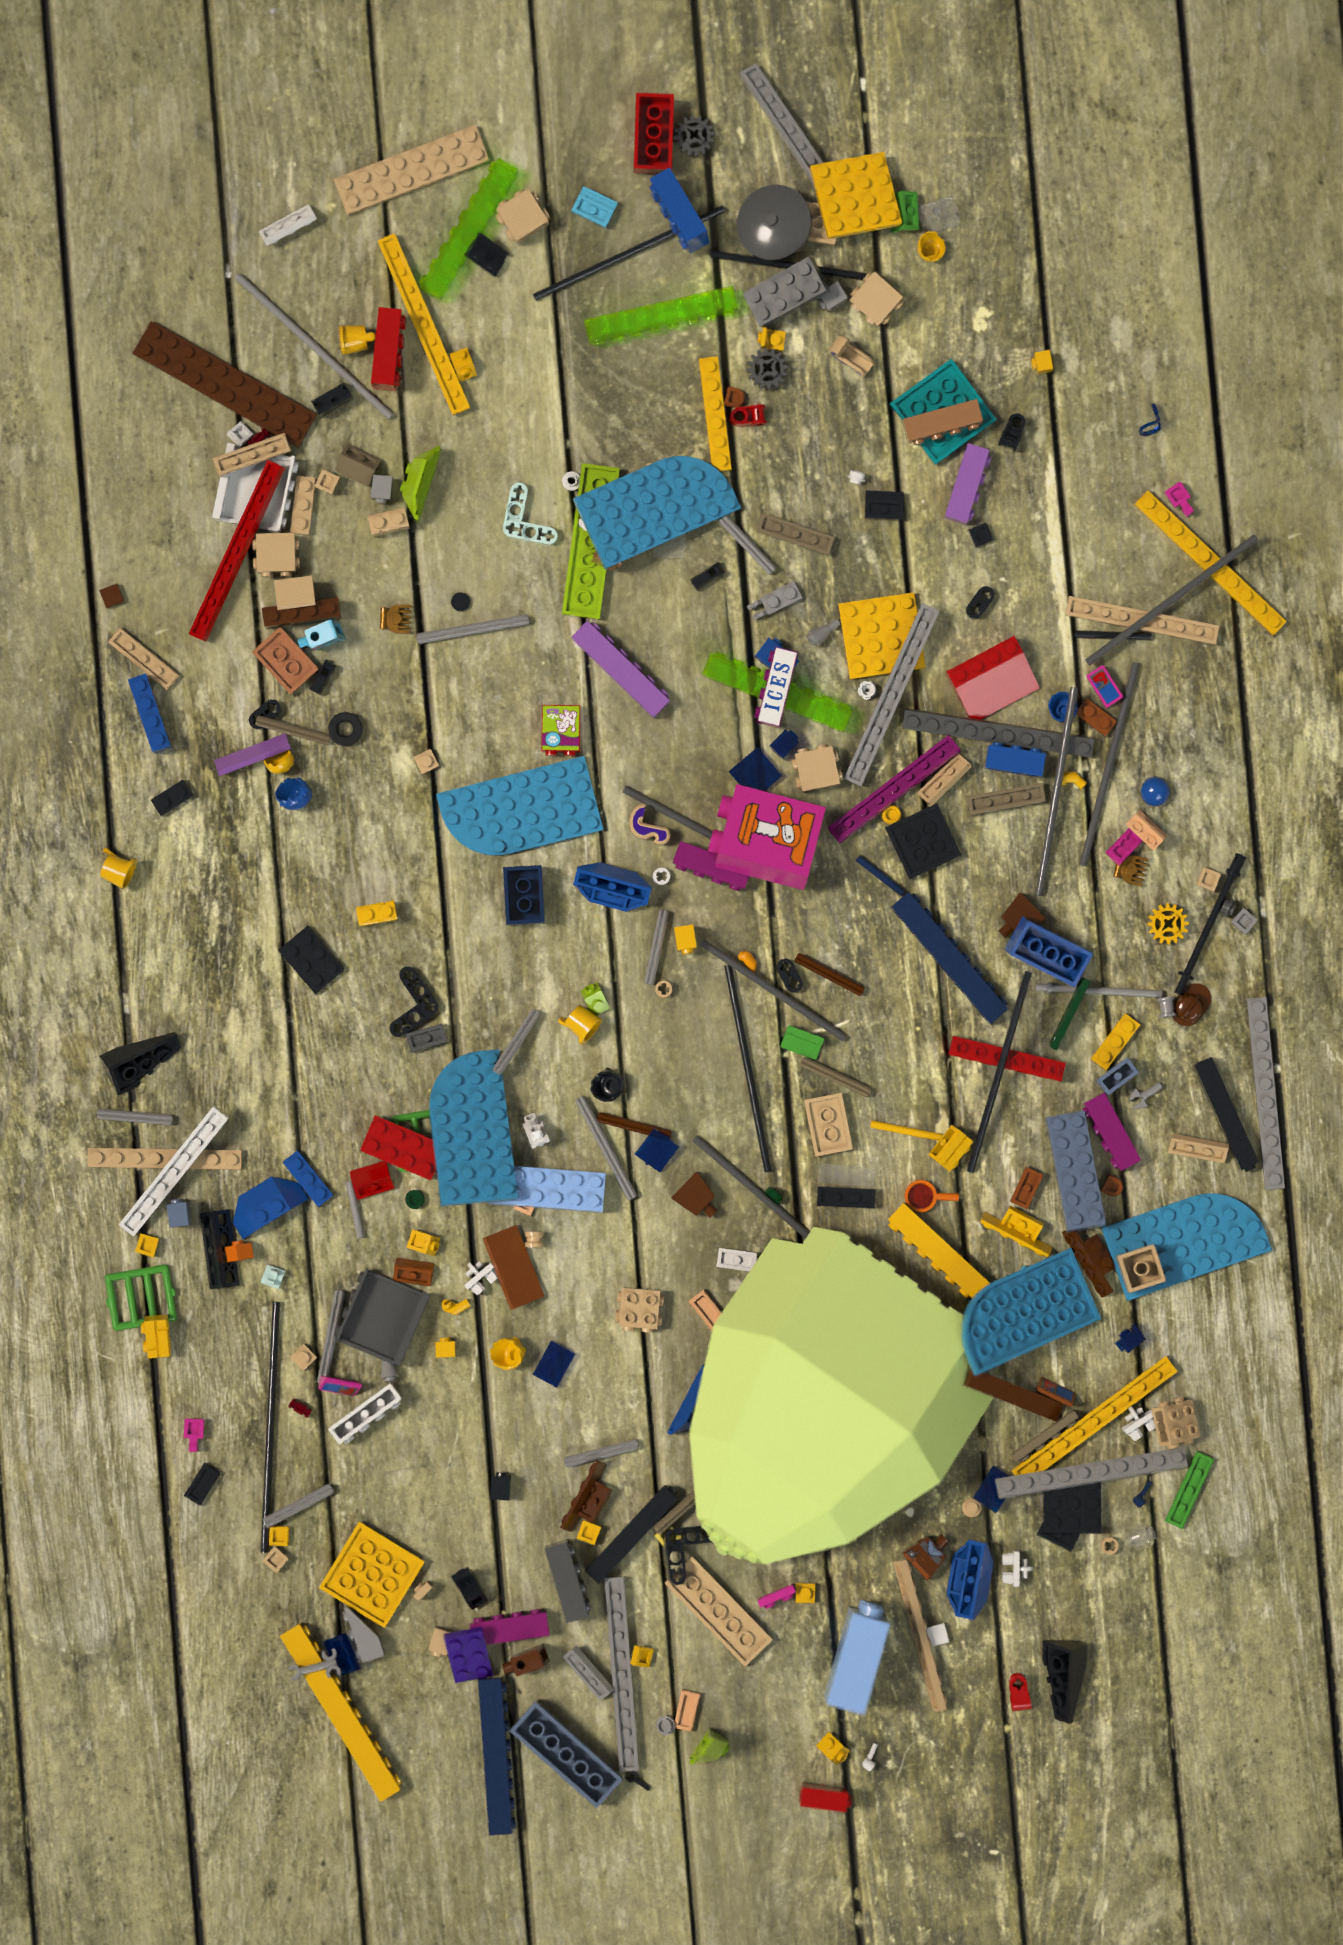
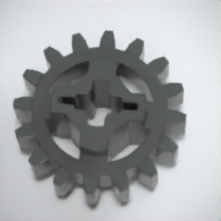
(699, 129)
(774, 375)

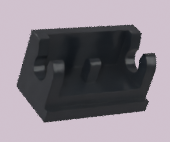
(332, 400)

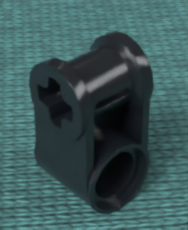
(1011, 433)

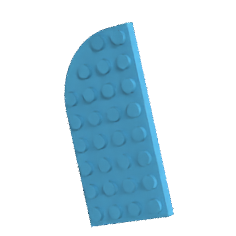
(653, 506)
(523, 809)
(472, 1132)
(1190, 1237)
(1026, 1311)

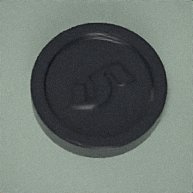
(460, 601)

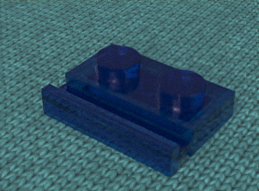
(553, 1364)
(987, 1491)
(346, 1657)

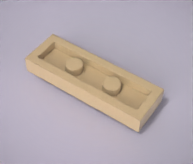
(303, 505)
(944, 779)
(1198, 1148)

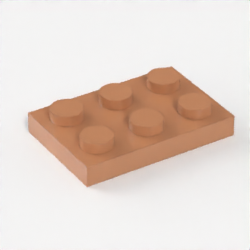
(285, 660)

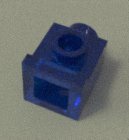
(1129, 1339)

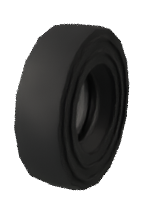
(345, 740)

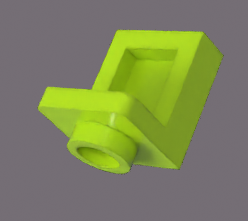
(594, 999)

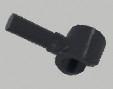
(638, 1781)

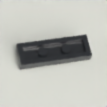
(846, 1197)

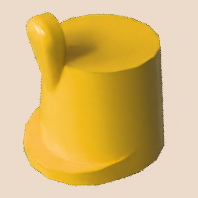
(354, 338)
(117, 870)
(582, 1023)

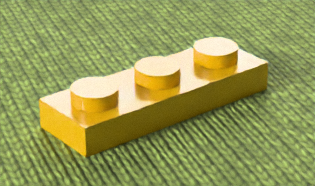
(1115, 1041)

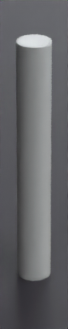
(355, 1210)

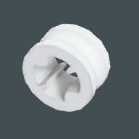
(660, 870)

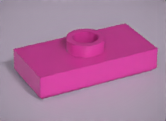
(1124, 846)

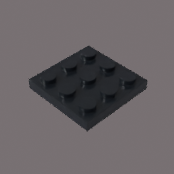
(923, 841)
(1073, 1510)

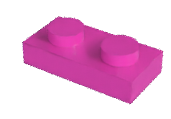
(769, 1600)

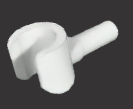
(868, 1764)

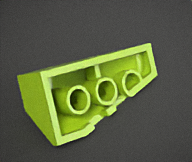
(709, 1748)

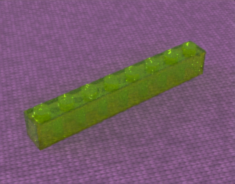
(473, 220)
(661, 315)
(798, 701)

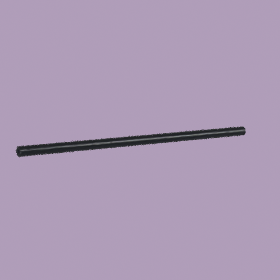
(619, 257)
(748, 1068)
(999, 1071)

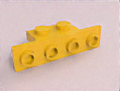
(1020, 1228)

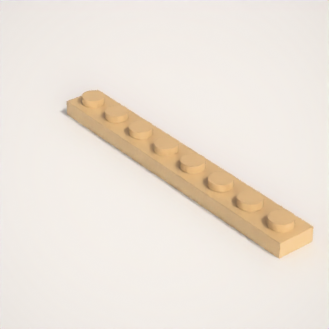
(1126, 616)
(160, 1157)
(922, 1642)

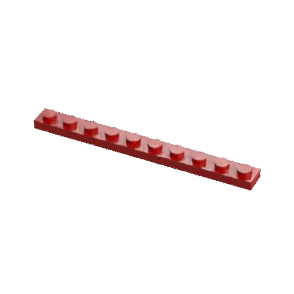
(236, 550)

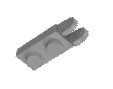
(776, 600)

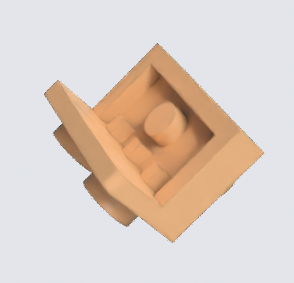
(1146, 830)

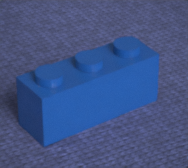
(1015, 760)

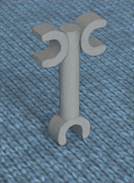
(329, 1664)

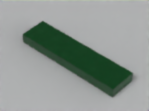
(1069, 1013)

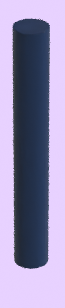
(880, 875)

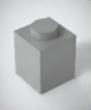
(832, 299)
(382, 489)

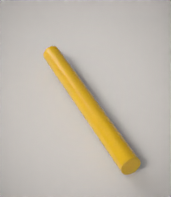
(905, 1130)

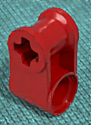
(750, 416)
(1019, 1695)

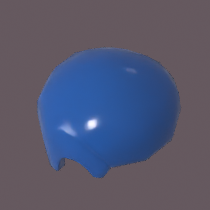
(1058, 706)
(1155, 791)

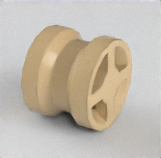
(534, 1239)

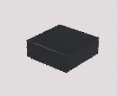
(980, 535)

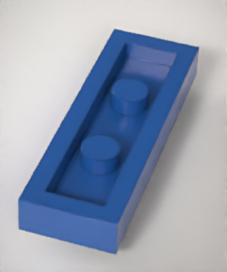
(307, 1178)

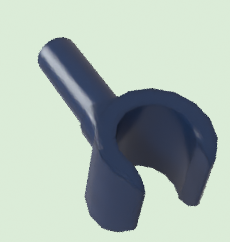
(1138, 1500)

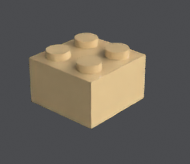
(1140, 1268)

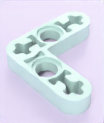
(517, 520)

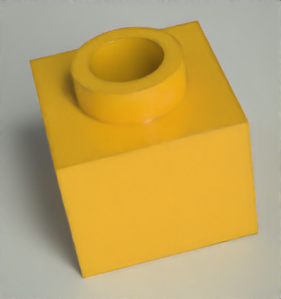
(1042, 362)
(445, 1347)

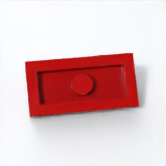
(371, 1180)

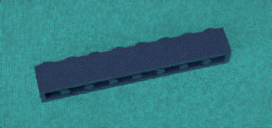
(949, 958)
(495, 1756)

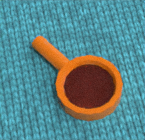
(922, 1196)

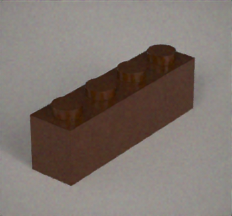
(323, 611)

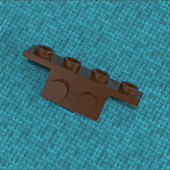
(1093, 1258)
(590, 1498)

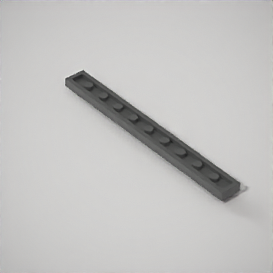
(995, 732)

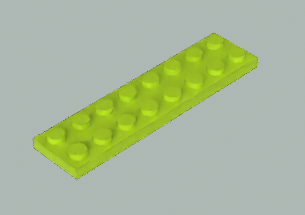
(584, 578)

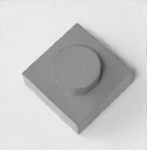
(1244, 921)

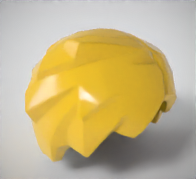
(507, 1353)

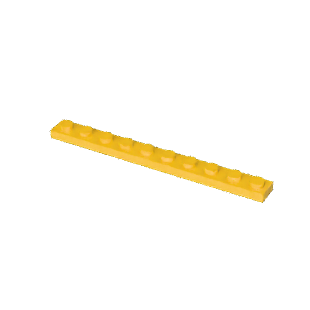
(423, 324)
(1205, 557)
(1097, 1418)

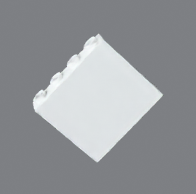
(238, 486)

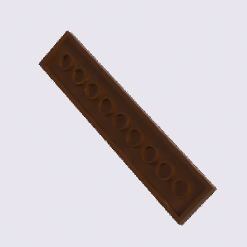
(224, 384)

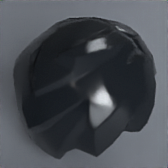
(607, 1085)

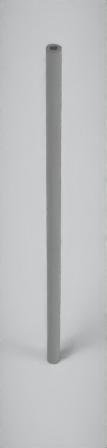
(314, 346)

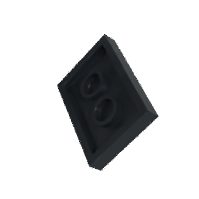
(311, 960)

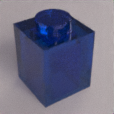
(784, 743)

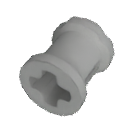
(1166, 1007)

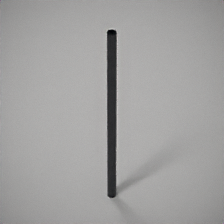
(784, 264)

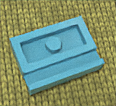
(594, 207)

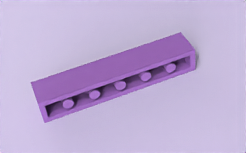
(620, 669)

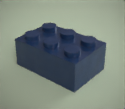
(524, 895)

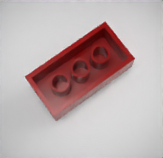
(653, 132)
(387, 349)
(400, 1147)

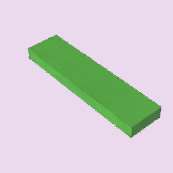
(1189, 1489)

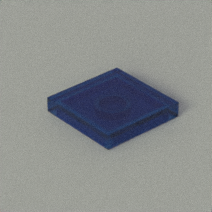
(755, 771)

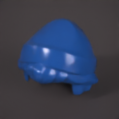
(293, 794)

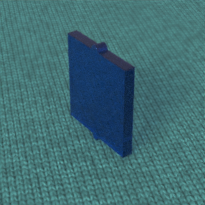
(657, 1150)

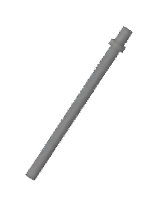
(1049, 987)

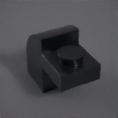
(470, 1588)

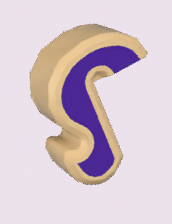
(851, 356)
(646, 831)

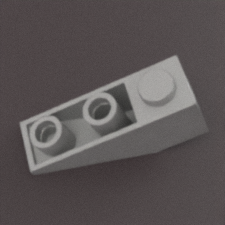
(367, 1640)

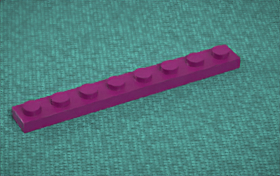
(894, 789)

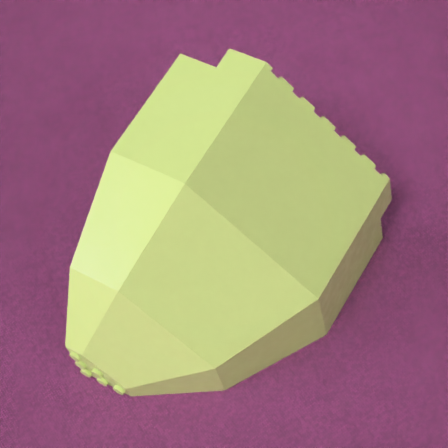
(825, 1401)

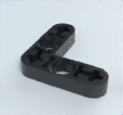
(419, 1008)
(677, 1546)

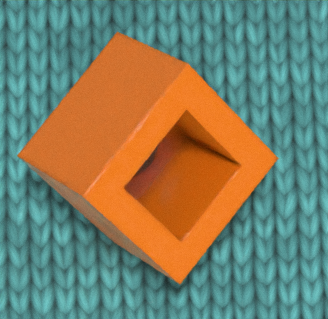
(239, 1251)

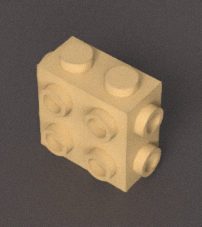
(522, 215)
(876, 299)
(276, 554)
(816, 768)
(639, 1309)
(1175, 1422)

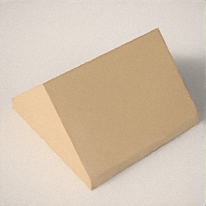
(295, 592)

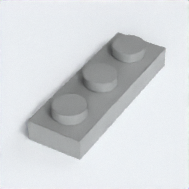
(588, 1673)

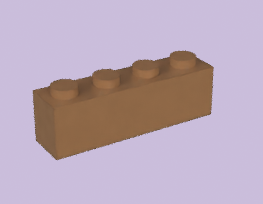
(942, 421)

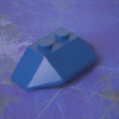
(612, 886)
(266, 1203)
(686, 1411)
(970, 1579)

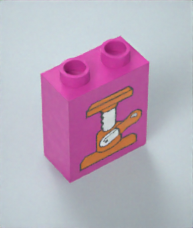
(767, 836)

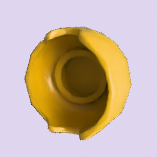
(931, 247)
(280, 763)

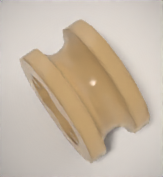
(668, 985)
(1109, 1551)

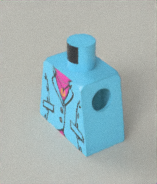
(329, 633)

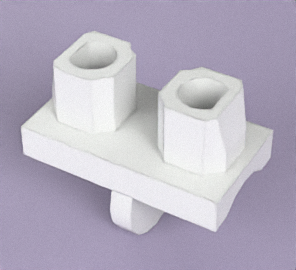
(535, 1130)
(474, 1284)
(1132, 1427)
(1014, 1560)

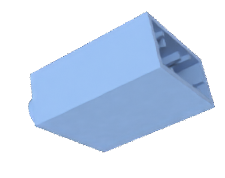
(857, 1657)

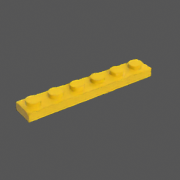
(715, 413)

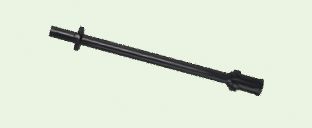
(1232, 874)

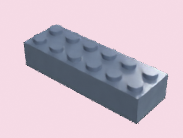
(1075, 1171)
(566, 1753)

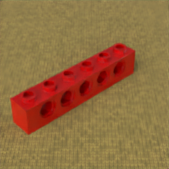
(1016, 1060)

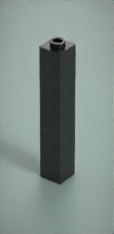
(1226, 1114)
(632, 1533)

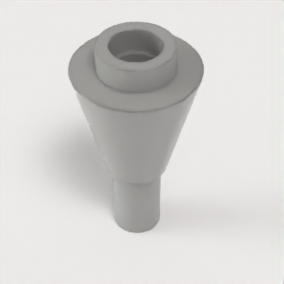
(818, 635)
(388, 1372)

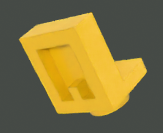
(771, 339)
(423, 1242)

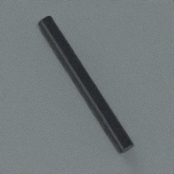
(1110, 635)

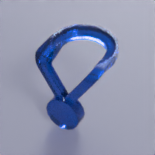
(1155, 430)

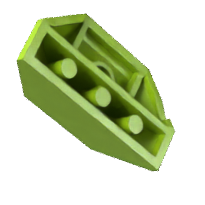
(419, 480)

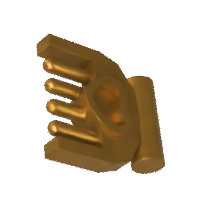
(393, 619)
(1128, 869)

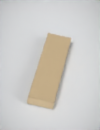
(251, 454)
(143, 658)

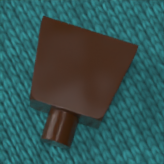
(1019, 907)
(695, 1196)

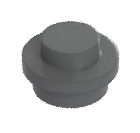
(1228, 908)

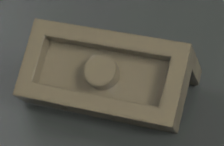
(357, 465)

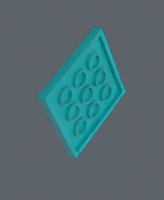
(936, 391)

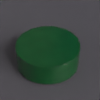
(774, 1195)
(414, 1199)

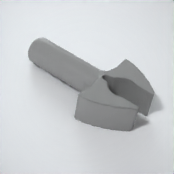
(1146, 1094)

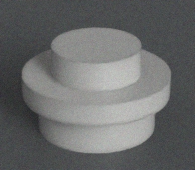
(665, 1725)

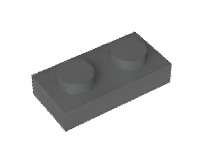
(426, 1037)

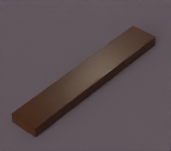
(1014, 1395)

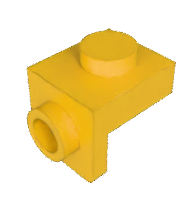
(463, 364)
(833, 1748)

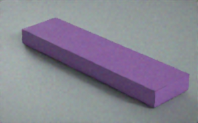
(252, 754)

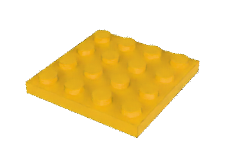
(855, 195)
(876, 632)
(371, 1574)

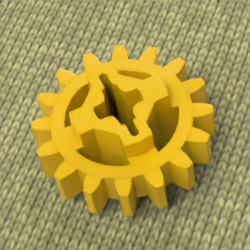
(1161, 917)

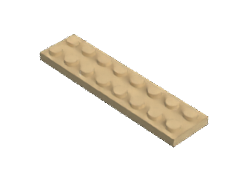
(411, 170)

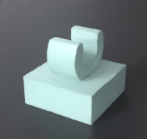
(273, 1276)

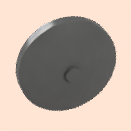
(774, 223)

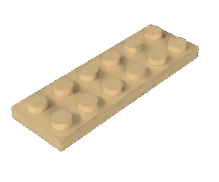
(720, 1612)

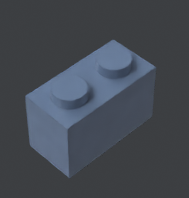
(1116, 1076)
(179, 1213)

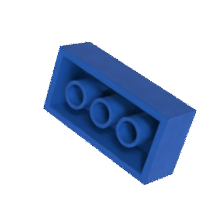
(679, 211)
(1048, 951)

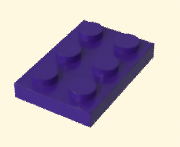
(468, 1654)

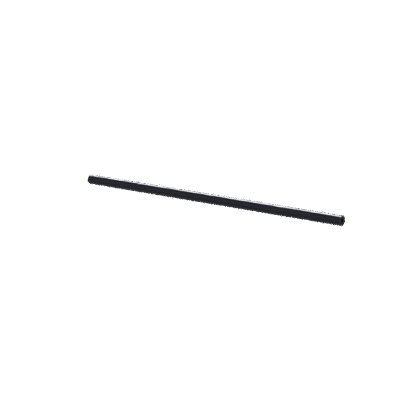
(270, 1424)

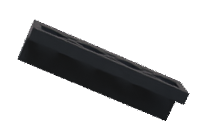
(215, 1249)

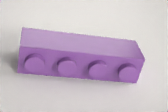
(967, 483)

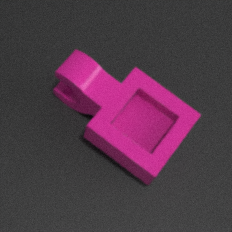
(1178, 497)
(194, 1430)

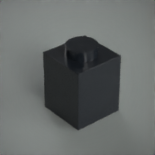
(500, 1486)

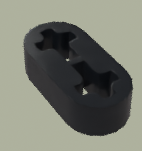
(976, 599)
(261, 710)
(793, 972)

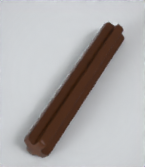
(829, 974)
(629, 1124)

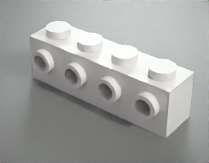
(365, 1413)

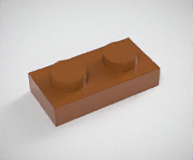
(1095, 717)
(1026, 1188)

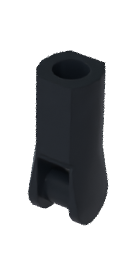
(704, 577)
(320, 680)

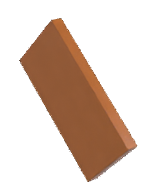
(513, 1267)

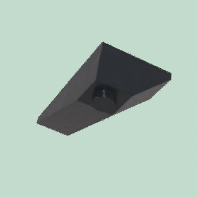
(133, 1061)
(1066, 1668)

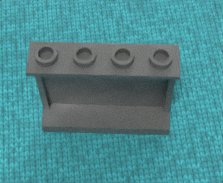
(381, 1317)

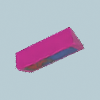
(1104, 686)
(339, 1385)

